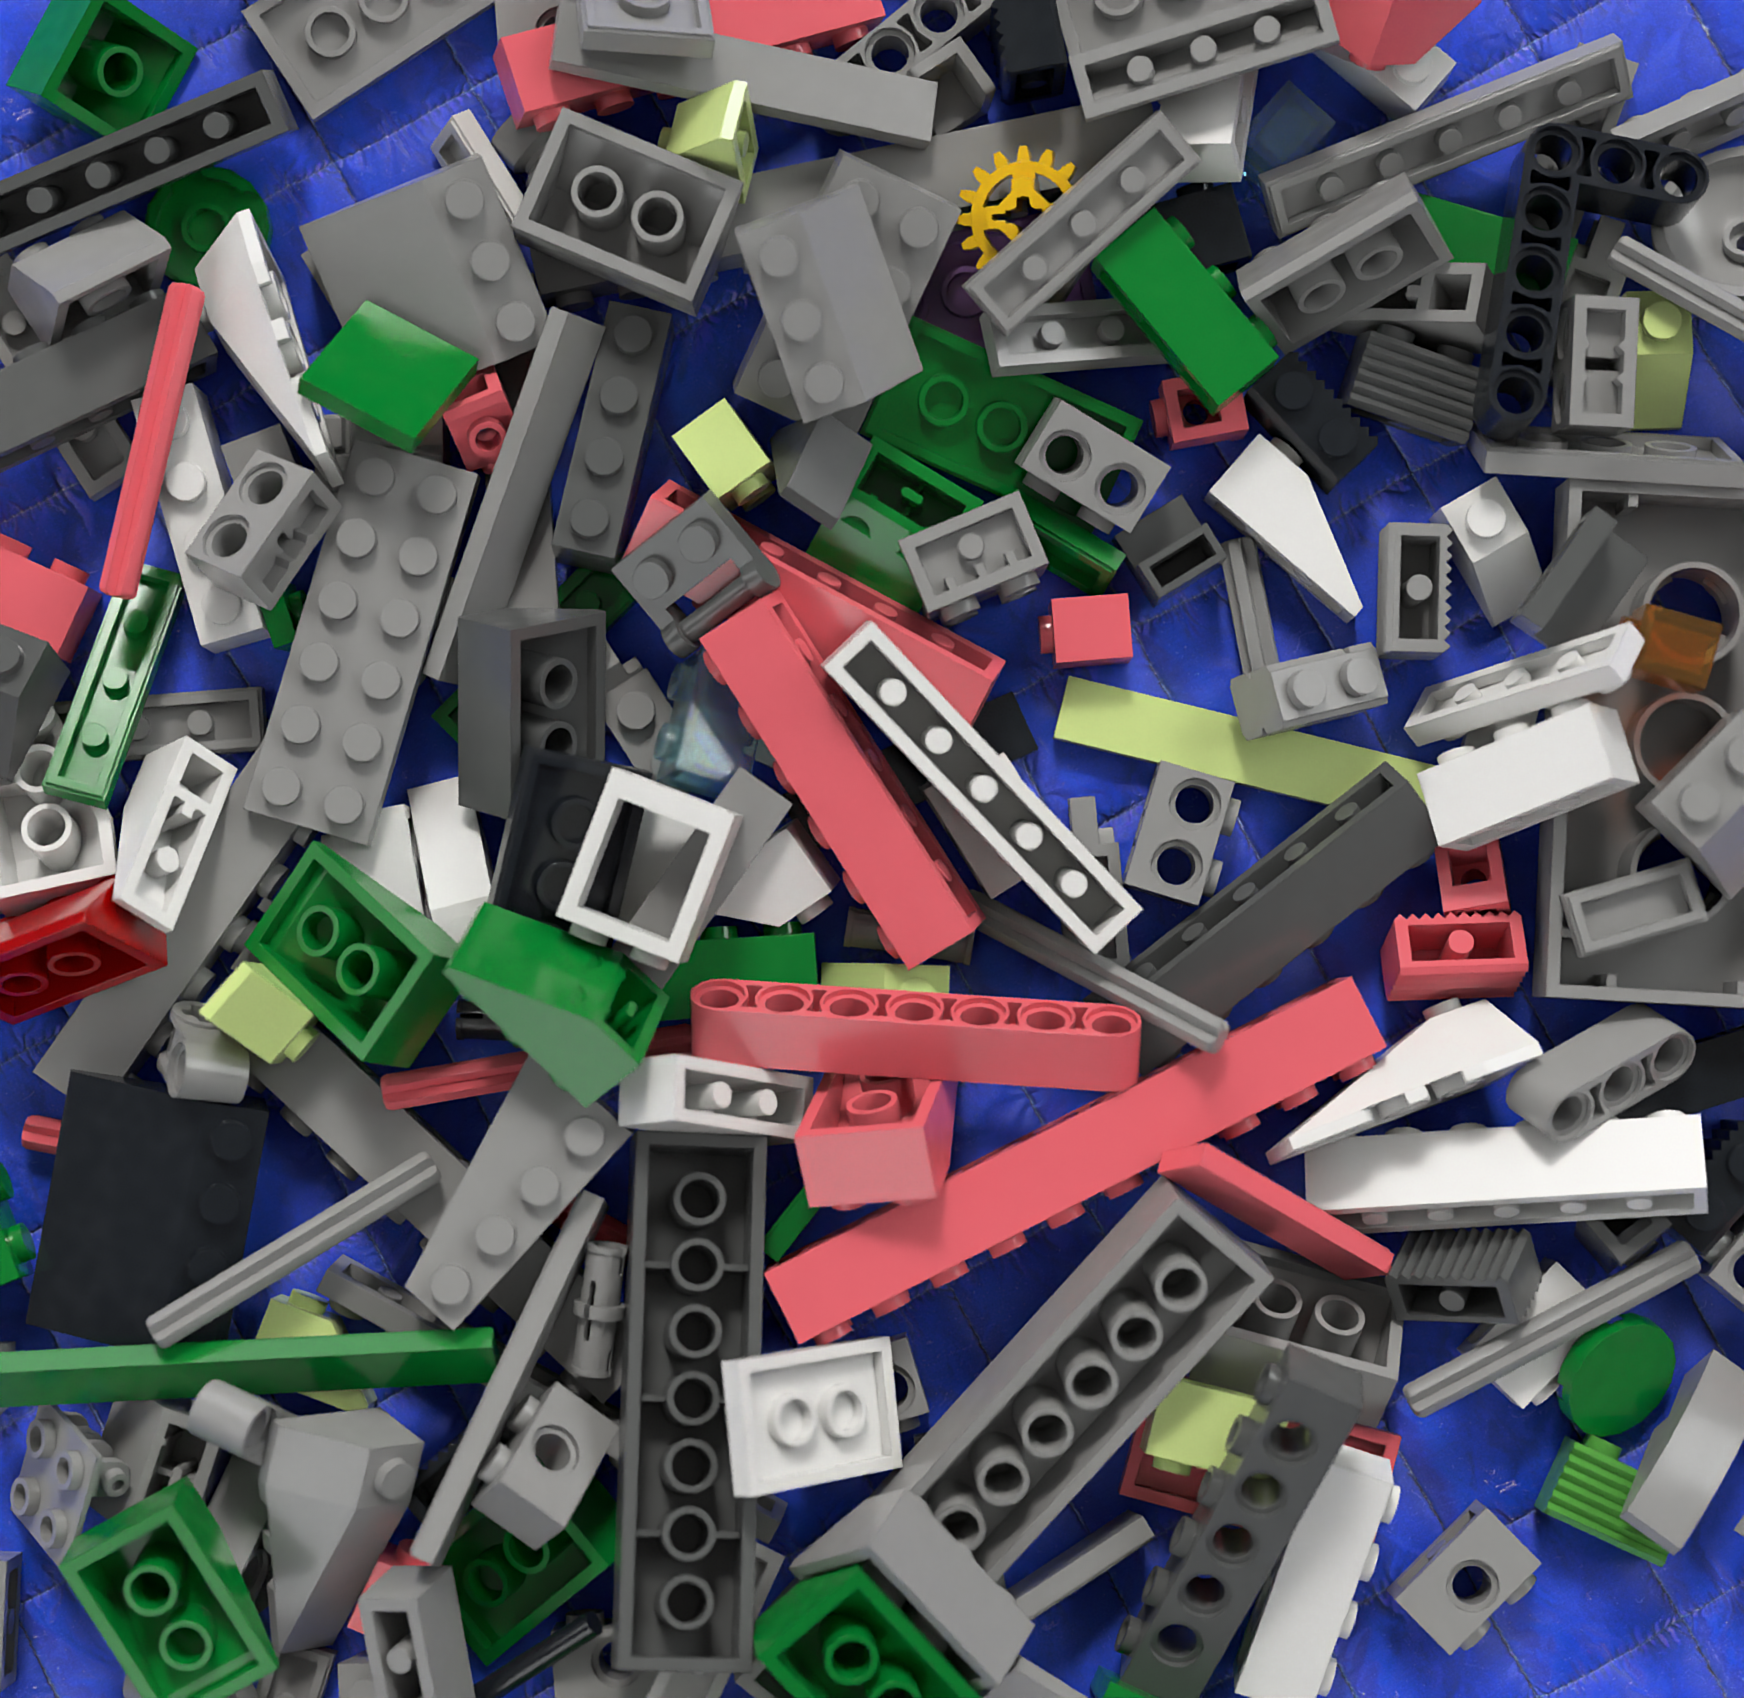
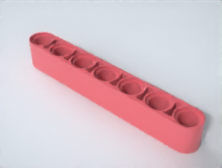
(916, 1034)

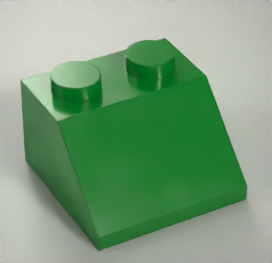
(101, 64)

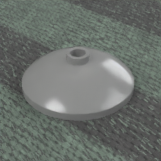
(1712, 233)

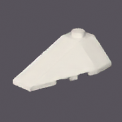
(260, 333)
(47, 841)
(1433, 1063)

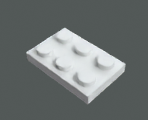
(811, 1415)

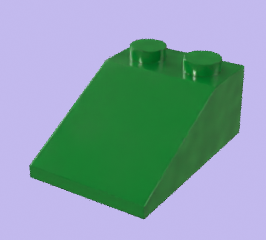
(357, 958)
(511, 1587)
(170, 1598)

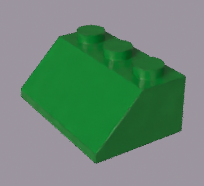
(851, 1641)

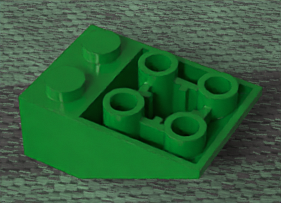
(888, 503)
(559, 998)

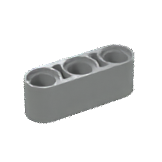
(1600, 1072)

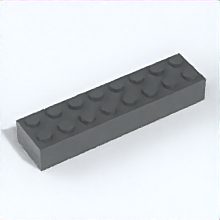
(689, 1305)

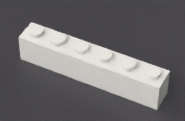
(981, 786)
(1510, 1175)

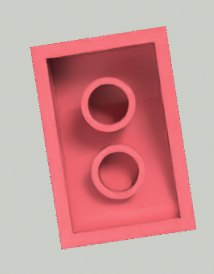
(876, 1140)

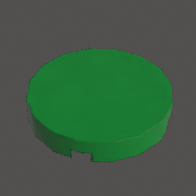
(196, 213)
(1616, 1375)

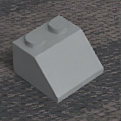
(87, 274)
(1703, 805)

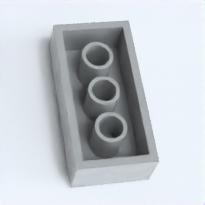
(912, 236)

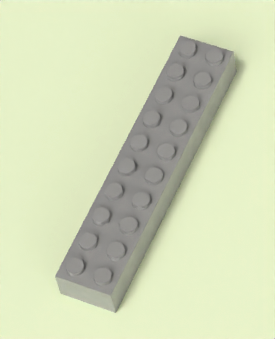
(1074, 1382)

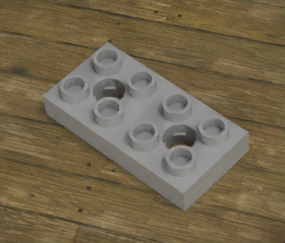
(1693, 537)

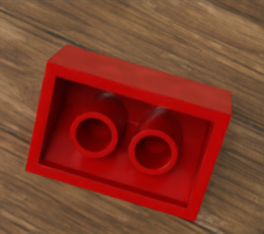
(73, 951)

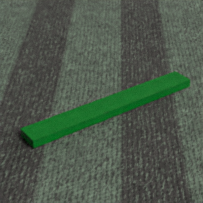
(250, 1365)

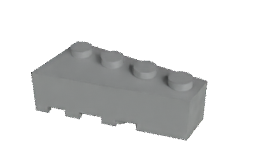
(517, 1184)

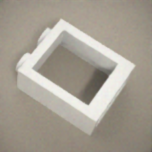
(677, 805)

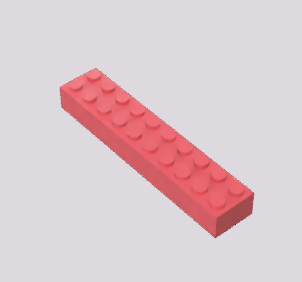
(1073, 1159)

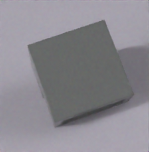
(1169, 550)

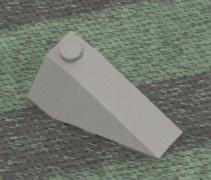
(332, 1505)

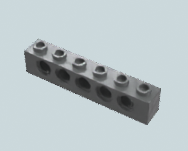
(1299, 1390)

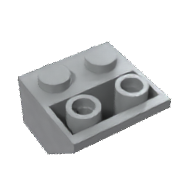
(159, 1451)

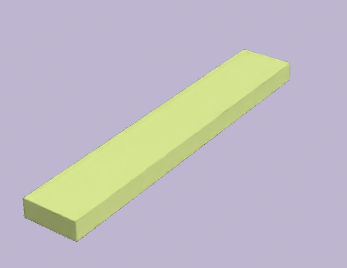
(1214, 744)

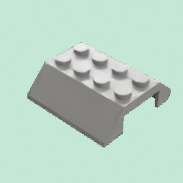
(1160, 48)

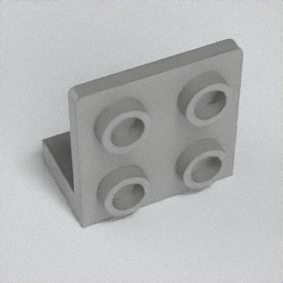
(974, 559)

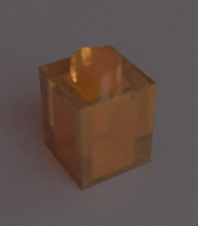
(1675, 649)

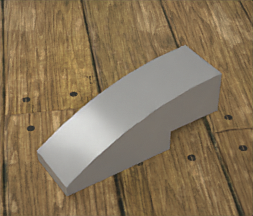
(1688, 1453)

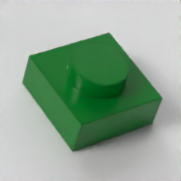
(285, 617)

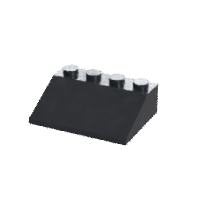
(142, 1206)

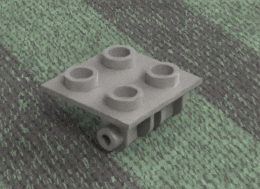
(60, 1475)

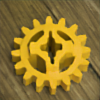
(1023, 187)

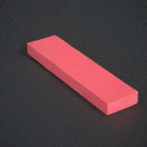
(1275, 1211)

